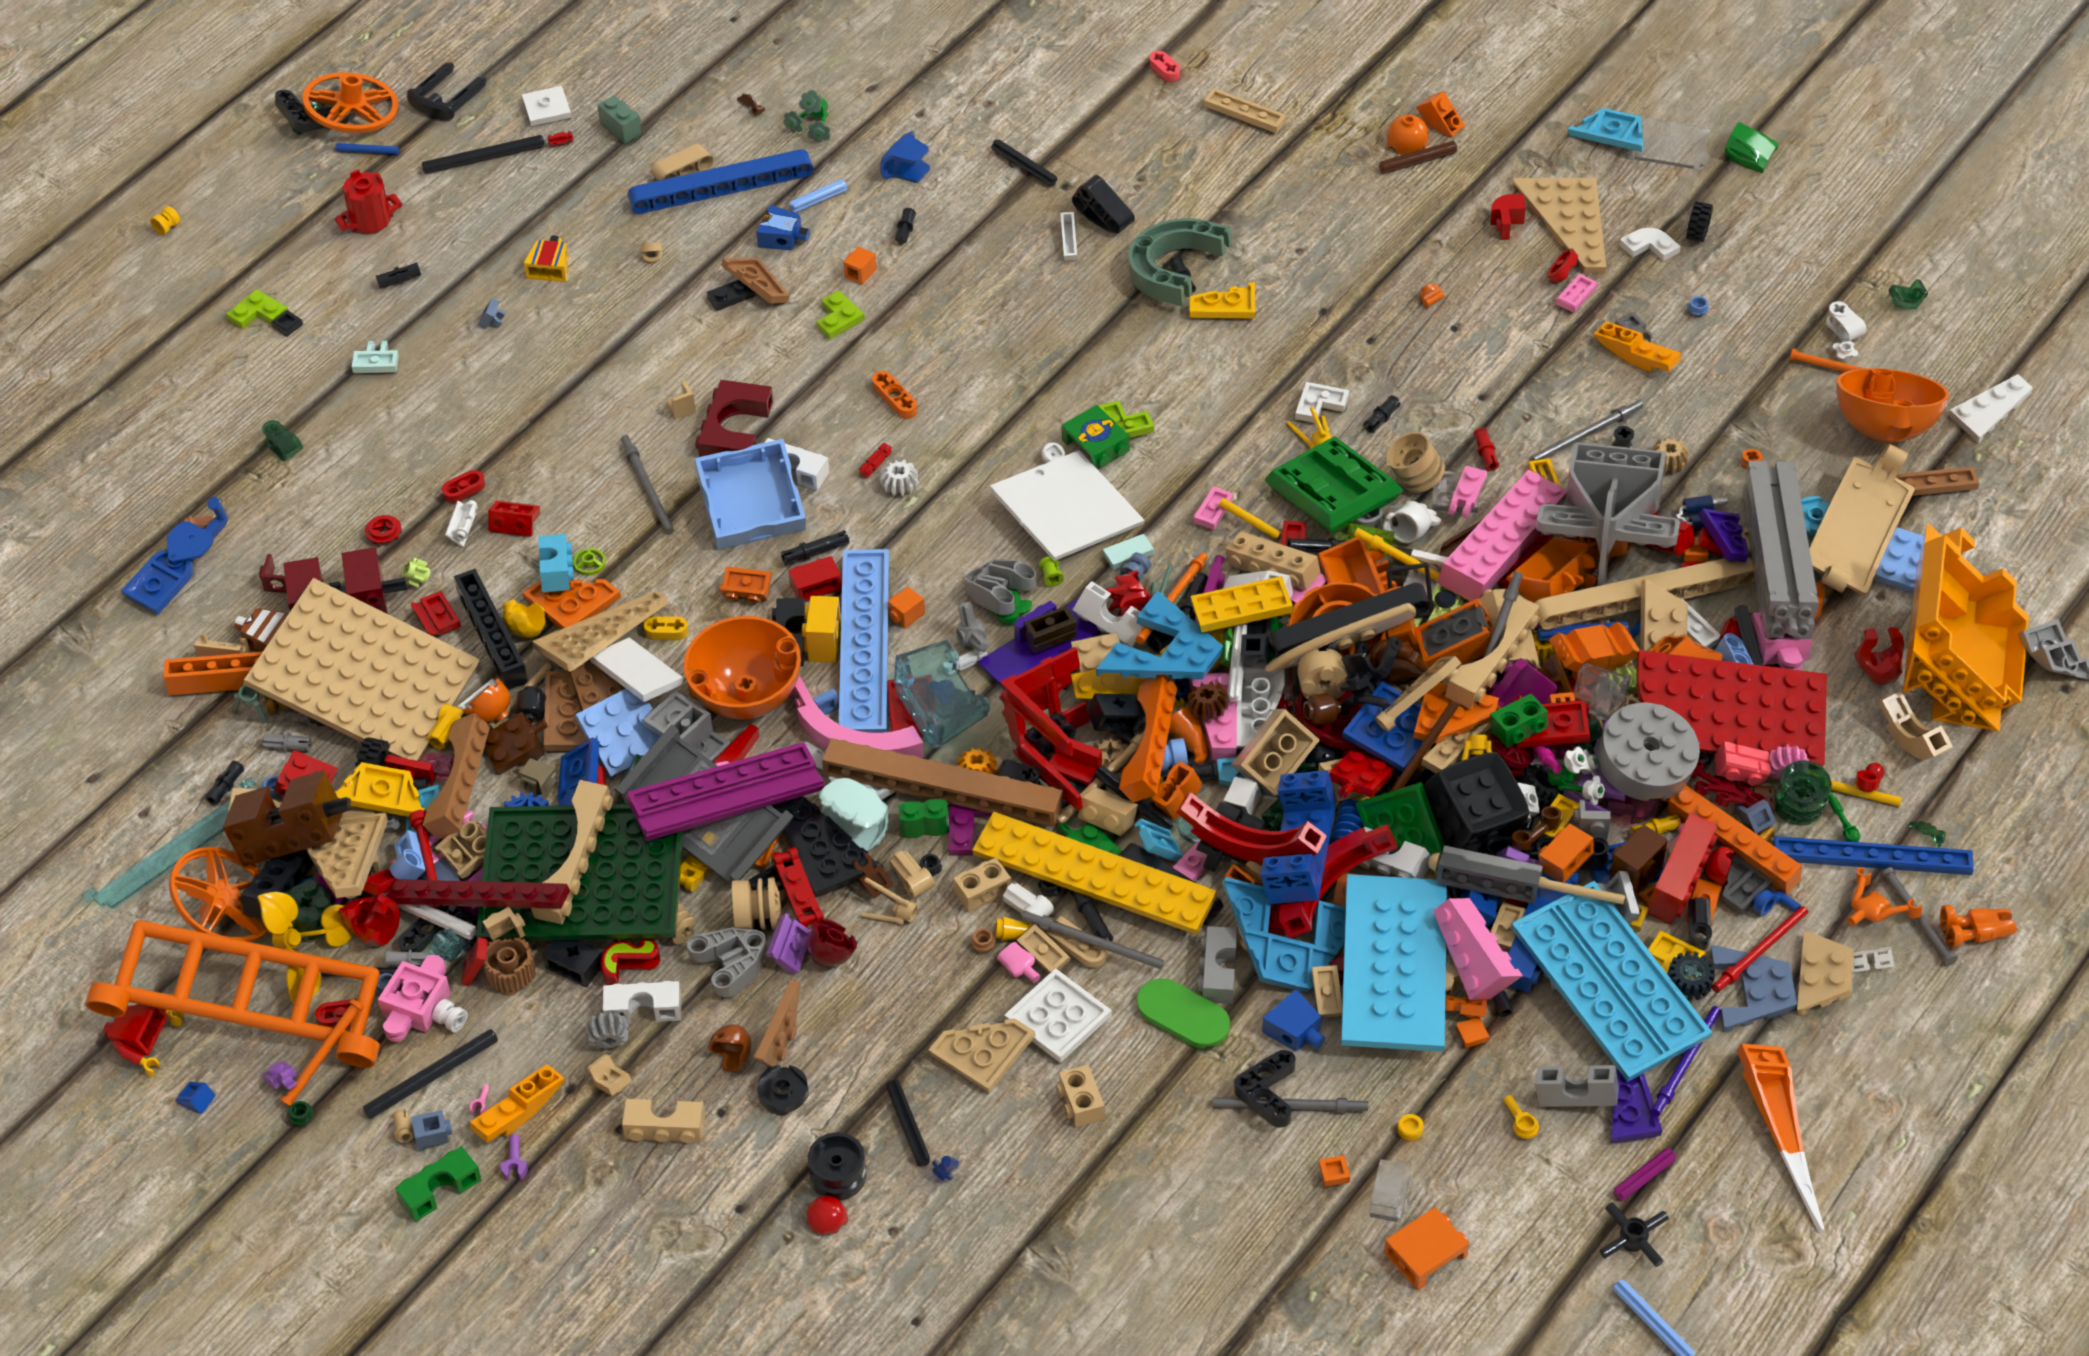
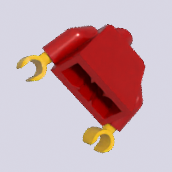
(138, 1031)

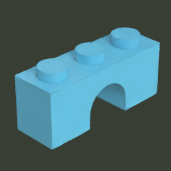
(555, 562)

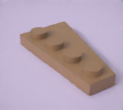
(560, 708)

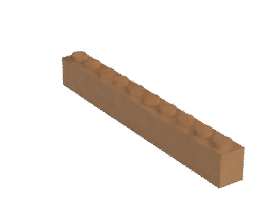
(943, 781)

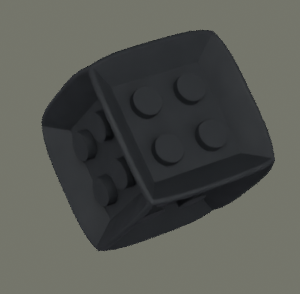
(1476, 802)

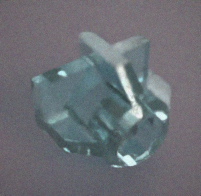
(449, 945)

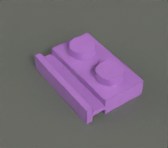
(788, 944)

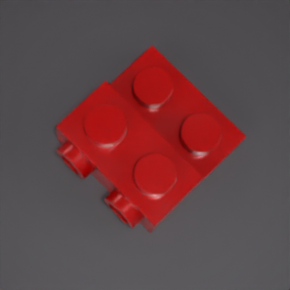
(302, 765)

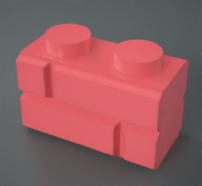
(1742, 764)

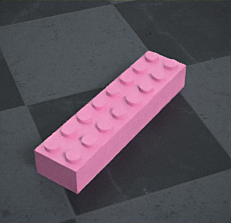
(1499, 537)

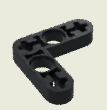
(305, 123)
(425, 938)
(1260, 1087)

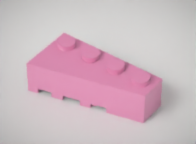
(1221, 732)
(1475, 951)

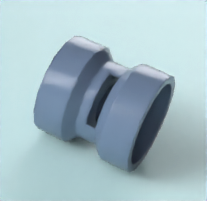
(1136, 562)

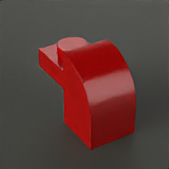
(1506, 211)

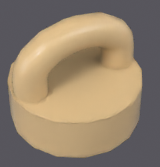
(651, 248)

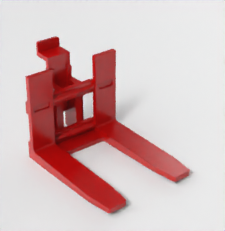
(1026, 700)

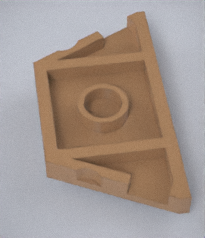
(781, 1028)

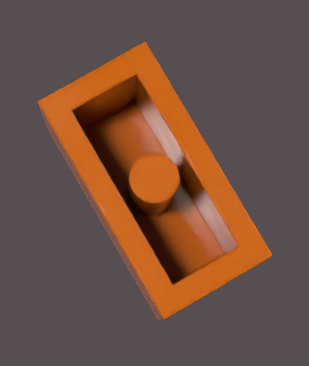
(1566, 853)

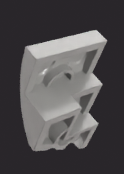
(2053, 651)

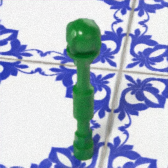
(1850, 831)

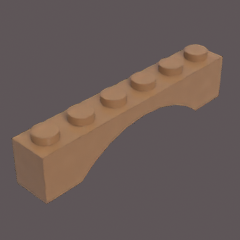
(448, 809)

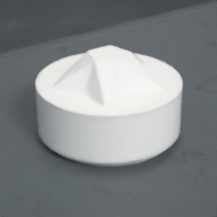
(1051, 452)

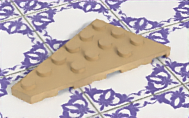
(586, 638)
(351, 854)

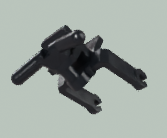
(1363, 677)

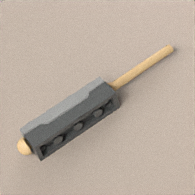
(1503, 877)

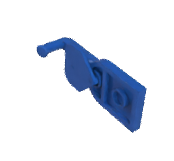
(172, 568)
(577, 765)

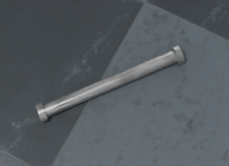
(1948, 956)

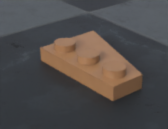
(757, 277)

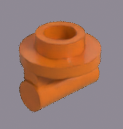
(1431, 294)

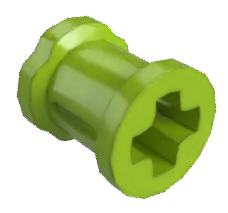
(1051, 571)

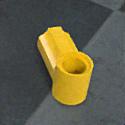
(440, 733)

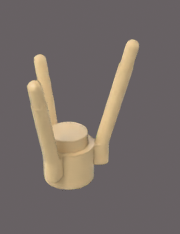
(903, 908)

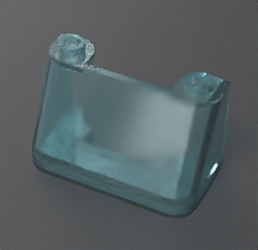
(937, 693)

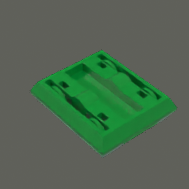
(1333, 485)

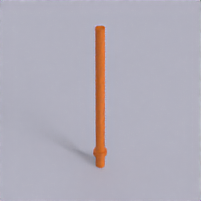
(1196, 565)

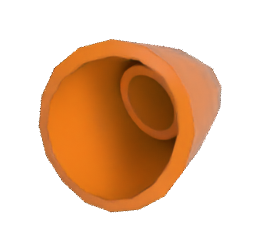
(1186, 726)

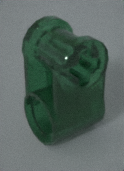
(281, 440)

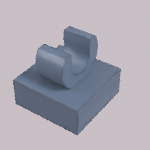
(490, 314)

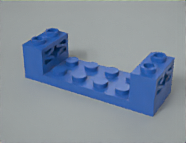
(1303, 799)

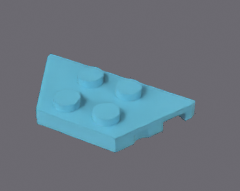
(1611, 128)

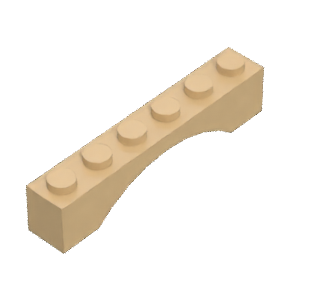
(1472, 679)
(590, 805)

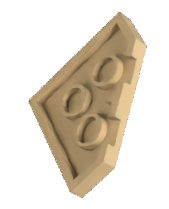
(983, 1050)

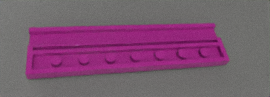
(725, 791)

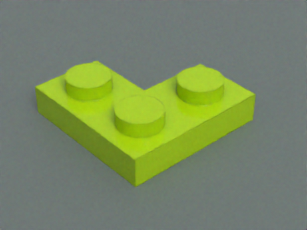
(255, 306)
(842, 315)
(1133, 424)

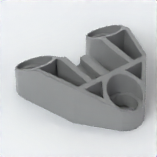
(990, 582)
(738, 958)

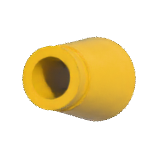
(1010, 929)

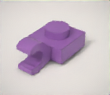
(280, 1074)

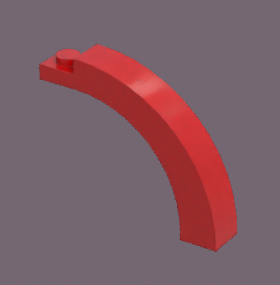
(1246, 841)
(1340, 858)

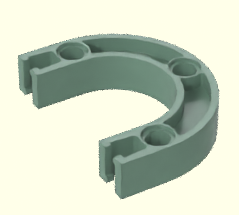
(1166, 237)

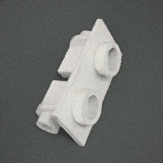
(461, 522)

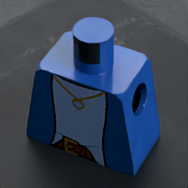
(781, 229)

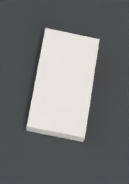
(637, 669)

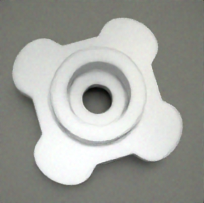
(1845, 351)

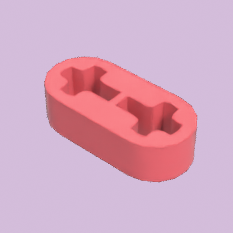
(1161, 62)

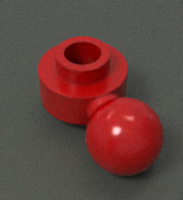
(1870, 778)

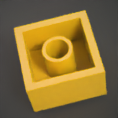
(822, 629)

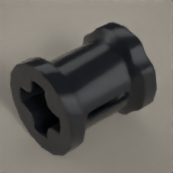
(1623, 437)

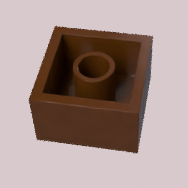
(1640, 856)

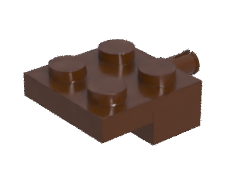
(514, 742)

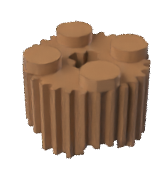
(509, 965)

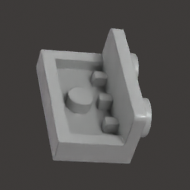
(1592, 822)
(1622, 885)

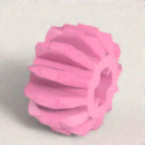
(1784, 756)

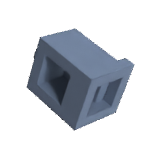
(431, 1129)

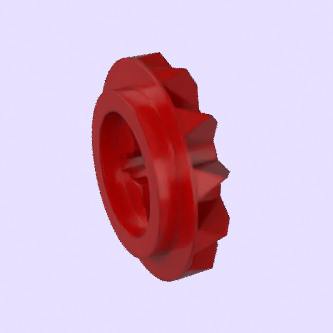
(377, 525)

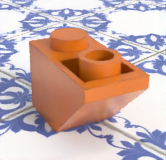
(1440, 114)

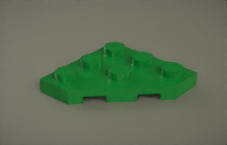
(1407, 816)

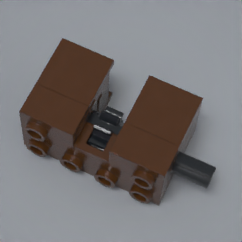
(304, 819)

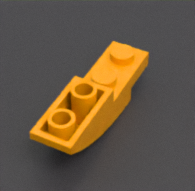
(1633, 349)
(521, 1104)

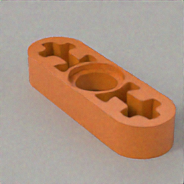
(896, 403)

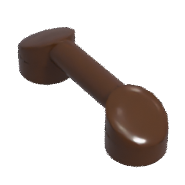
(1549, 821)

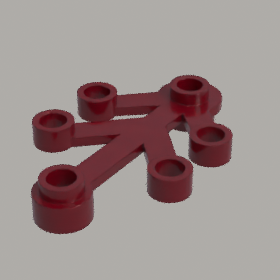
(1726, 789)

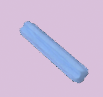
(818, 196)

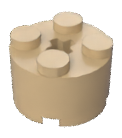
(1321, 673)

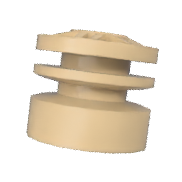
(1415, 462)
(755, 904)

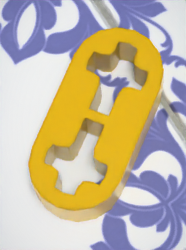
(666, 628)

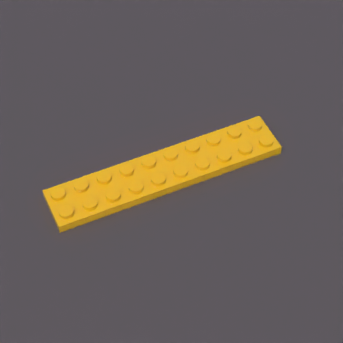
(1095, 873)

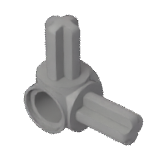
(970, 630)

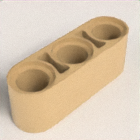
(684, 162)

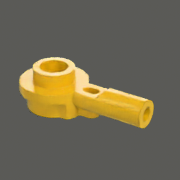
(1525, 1124)

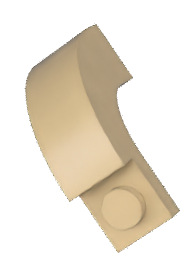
(1909, 732)

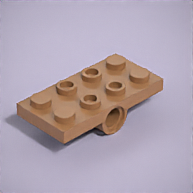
(593, 684)

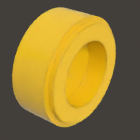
(1410, 1127)

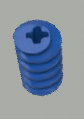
(1346, 820)

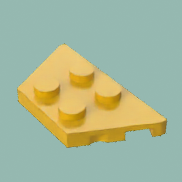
(381, 790)

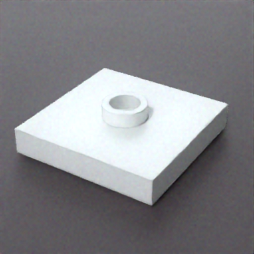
(546, 106)

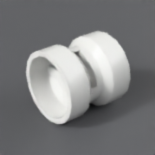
(451, 1016)

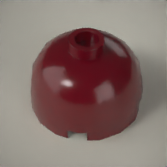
(829, 943)

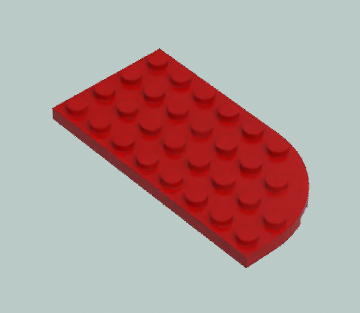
(1738, 701)

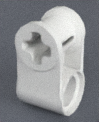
(1845, 322)

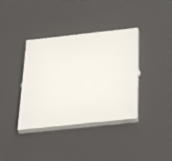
(1066, 505)

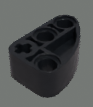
(1102, 205)

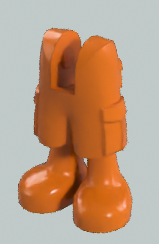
(1983, 925)

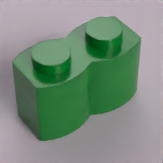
(923, 818)

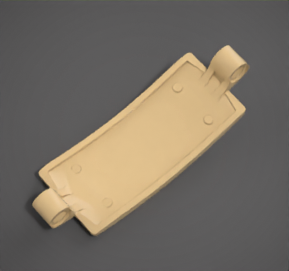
(1860, 522)

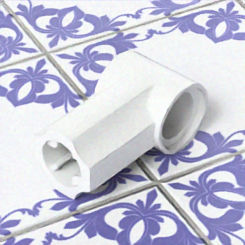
(1023, 900)

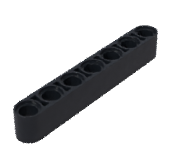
(1301, 632)

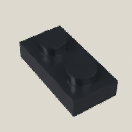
(729, 295)

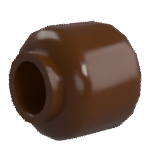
(1321, 709)

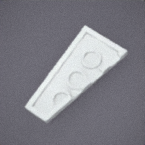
(1985, 410)

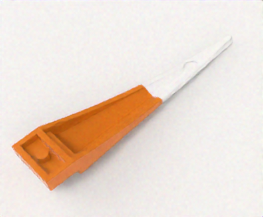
(1771, 1085)

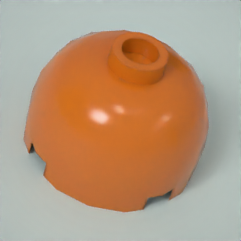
(1407, 134)
(491, 703)

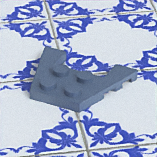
(1765, 986)

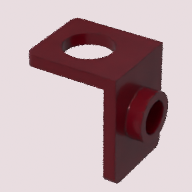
(266, 575)

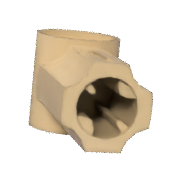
(913, 877)

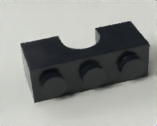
(791, 615)

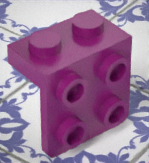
(1522, 680)

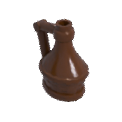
(1406, 666)

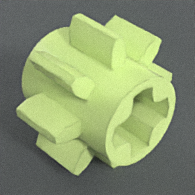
(415, 572)

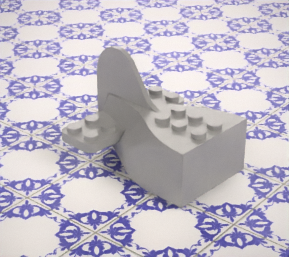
(1612, 499)

